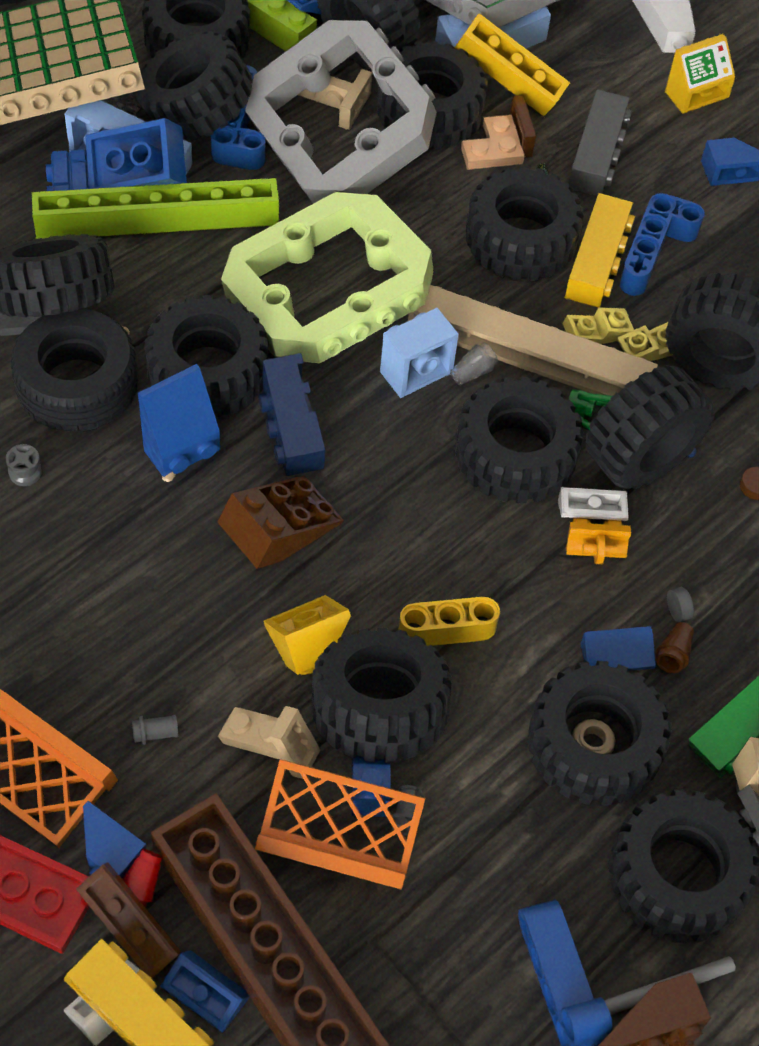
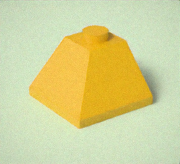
(306, 631)

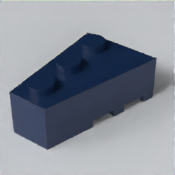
(291, 416)

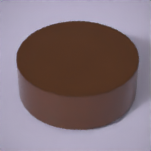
(750, 483)

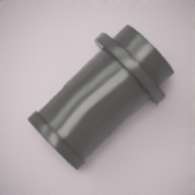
(154, 728)
(405, 810)

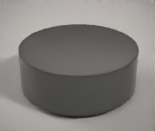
(680, 604)

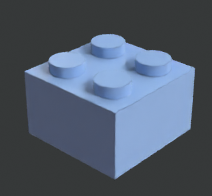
(418, 352)

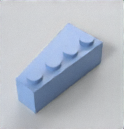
(526, 30)
(101, 117)

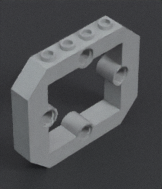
(308, 68)

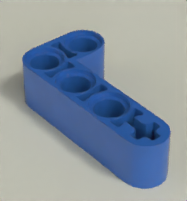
(238, 145)
(663, 217)
(574, 1011)

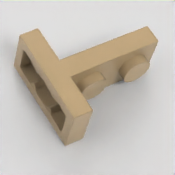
(345, 96)
(271, 736)

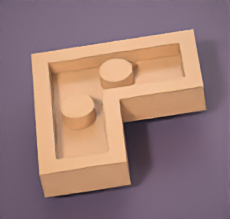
(498, 148)

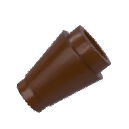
(675, 649)

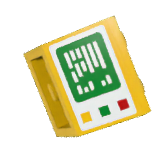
(701, 74)

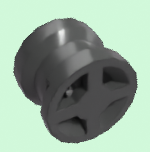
(24, 456)

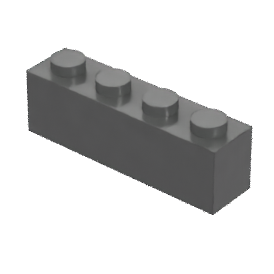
(599, 142)

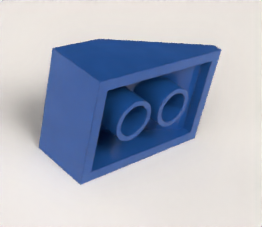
(136, 155)
(178, 422)

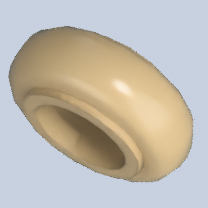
(598, 728)

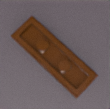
(128, 920)

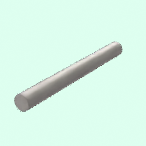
(701, 974)

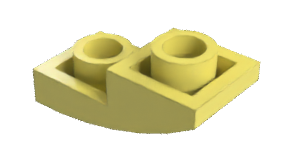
(602, 327)
(646, 343)

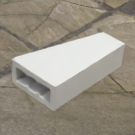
(669, 22)

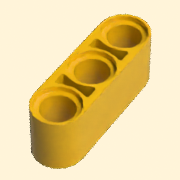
(460, 611)

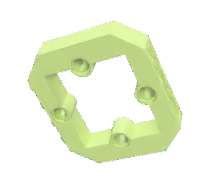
(387, 245)

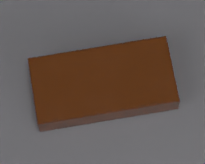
(523, 125)

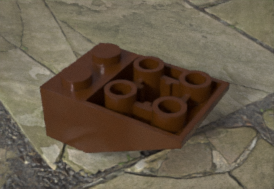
(277, 519)
(665, 1016)

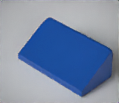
(620, 646)
(205, 990)

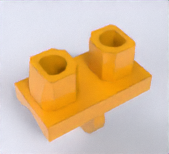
(598, 539)

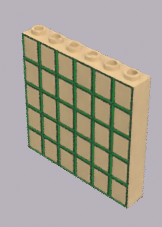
(64, 57)

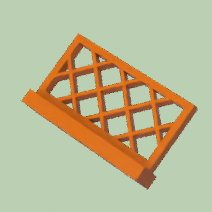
(58, 749)
(334, 856)

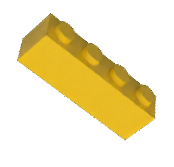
(512, 65)
(599, 251)
(129, 1001)

